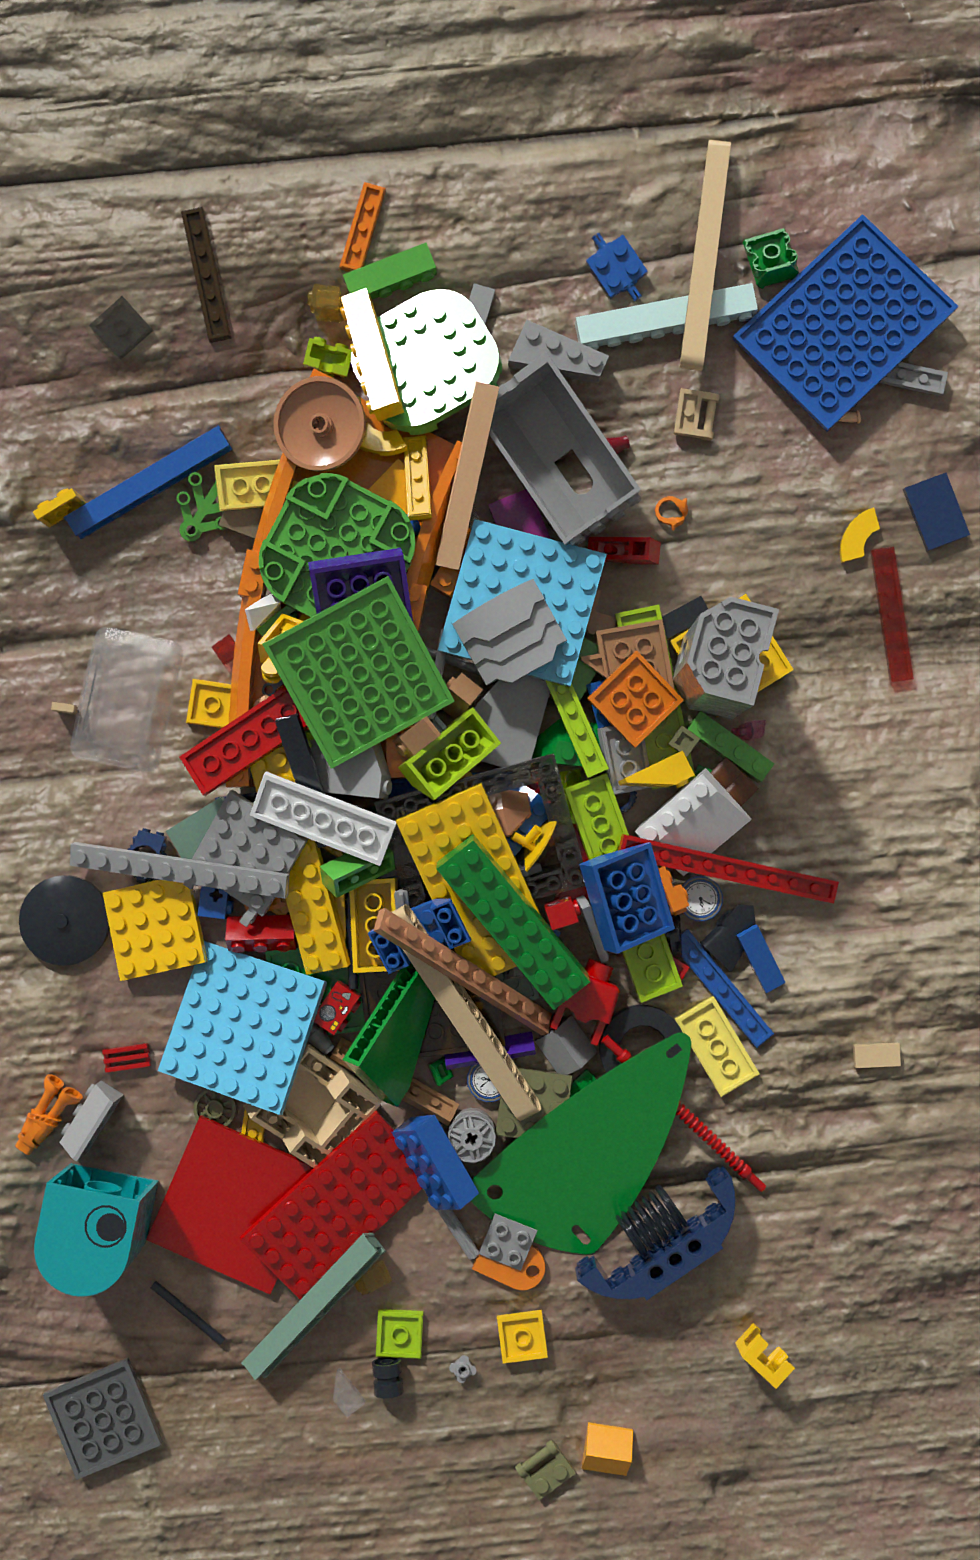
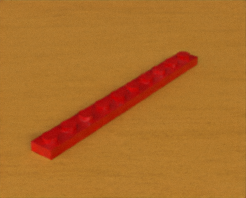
(737, 870)

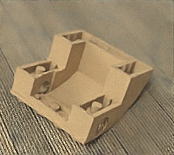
(320, 1109)

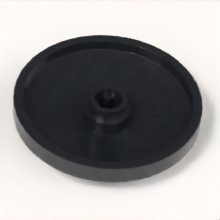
(64, 920)

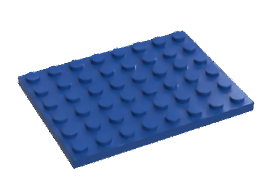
(845, 322)

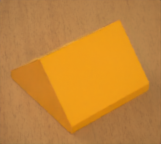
(607, 1449)

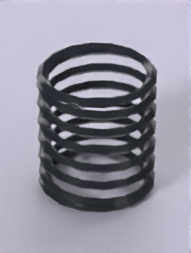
(649, 1228)

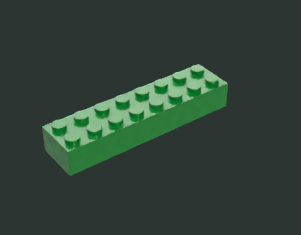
(513, 921)

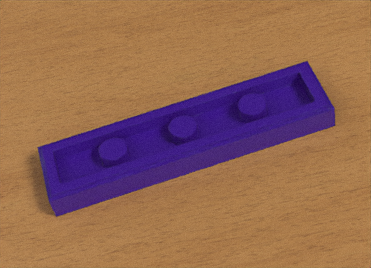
(516, 1046)

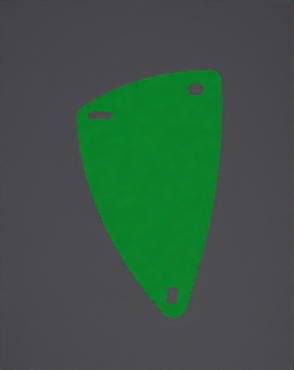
(589, 1152)

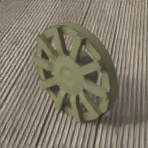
(215, 1107)

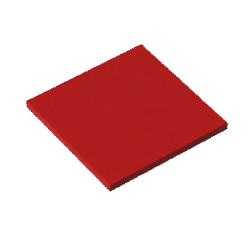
(218, 1195)

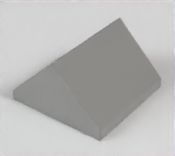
(566, 1047)

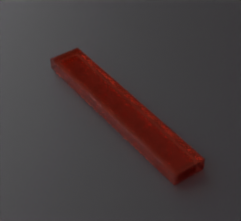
(891, 614)

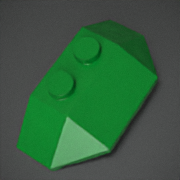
(557, 741)

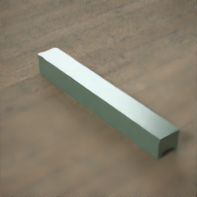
(314, 1306)

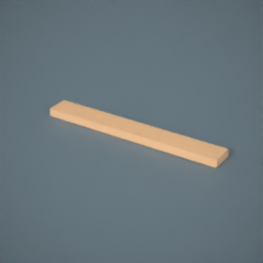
(467, 475)

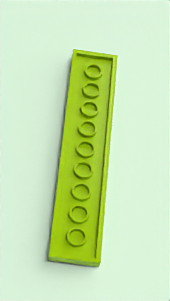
(600, 831)

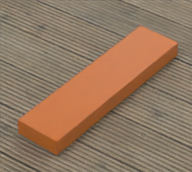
(362, 227)

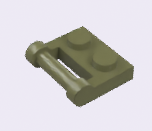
(549, 1475)

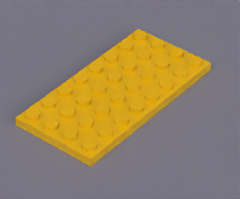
(440, 829)

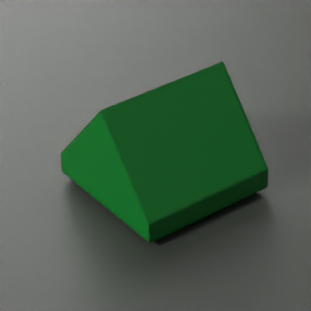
(439, 1072)

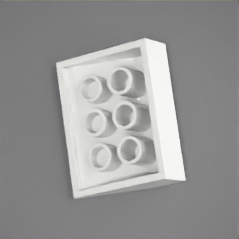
(696, 817)

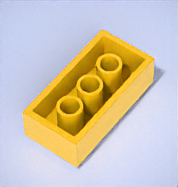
(364, 909)

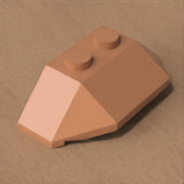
(511, 809)

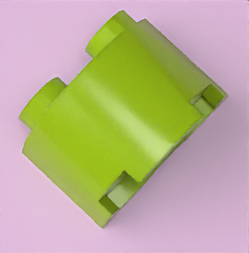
(327, 358)

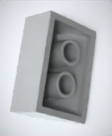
(89, 1119)

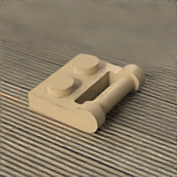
(688, 414)

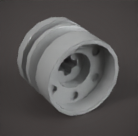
(479, 1124)

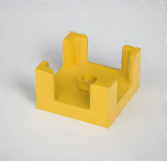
(772, 1368)

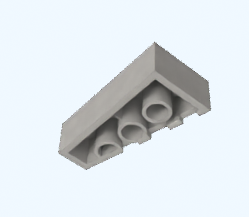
(569, 356)

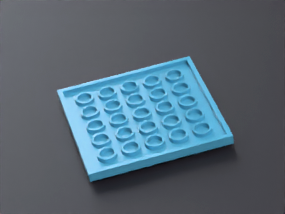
(505, 558)
(243, 1028)

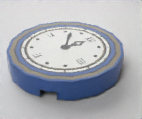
(703, 898)
(481, 1085)

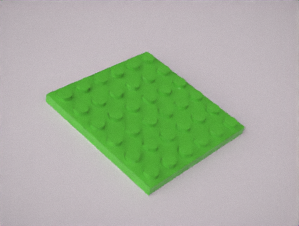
(358, 672)

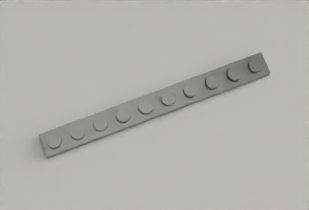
(180, 870)

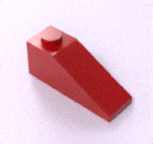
(627, 549)

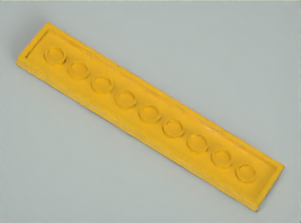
(308, 900)

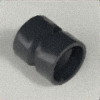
(388, 1380)

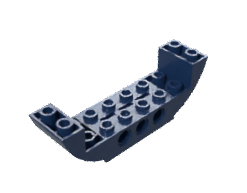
(640, 1279)

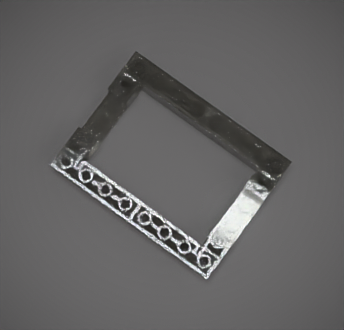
(544, 769)

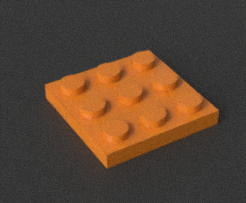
(635, 699)

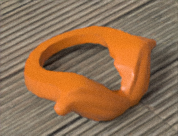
(672, 521)

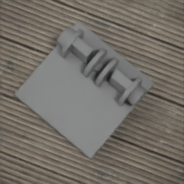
(507, 1241)

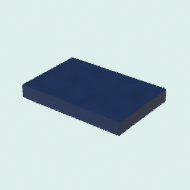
(936, 511)

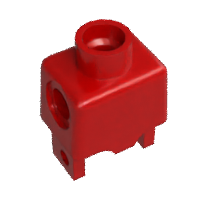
(593, 1001)

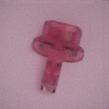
(750, 730)

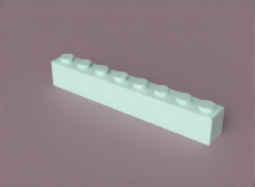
(662, 317)

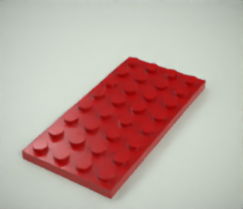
(333, 1206)

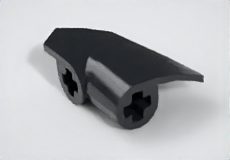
(723, 940)

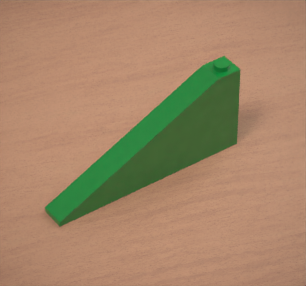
(392, 1037)

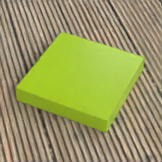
(399, 1333)

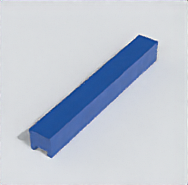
(148, 483)

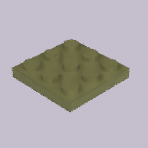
(551, 1091)

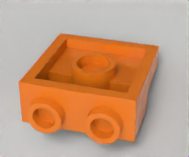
(675, 895)

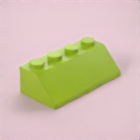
(450, 755)

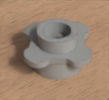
(456, 1367)

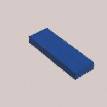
(760, 958)

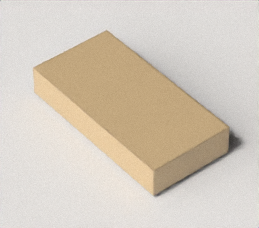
(876, 1055)

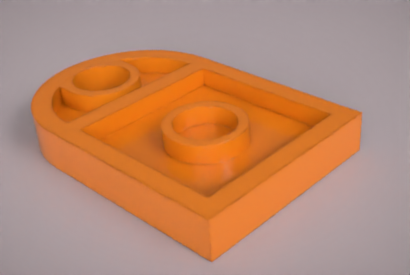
(510, 1276)

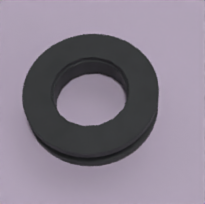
(633, 1017)

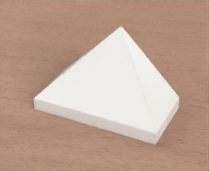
(262, 611)

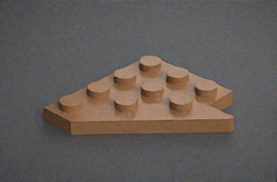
(621, 642)

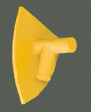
(534, 842)

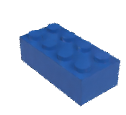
(435, 1163)

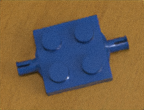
(616, 266)

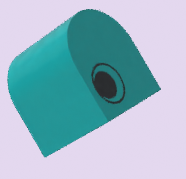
(92, 1227)

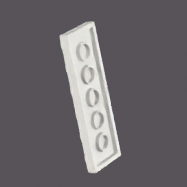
(322, 818)

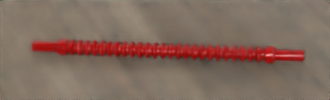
(742, 1169)

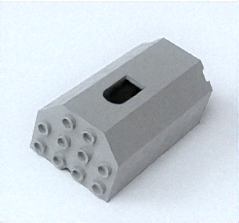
(540, 422)
(720, 657)

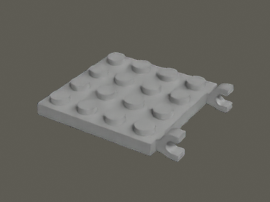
(249, 843)

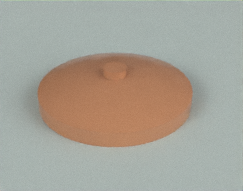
(319, 424)

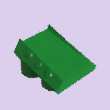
(771, 258)

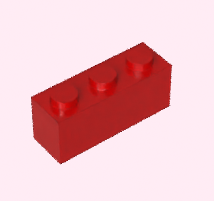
(263, 935)

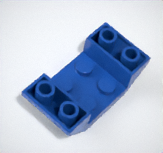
(440, 922)

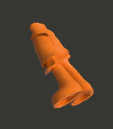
(41, 1123)

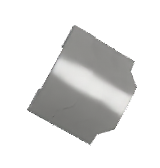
(510, 634)

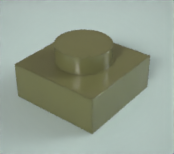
(683, 740)

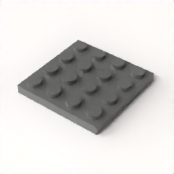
(102, 1418)

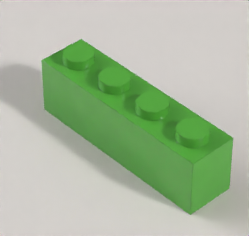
(393, 272)
(730, 746)

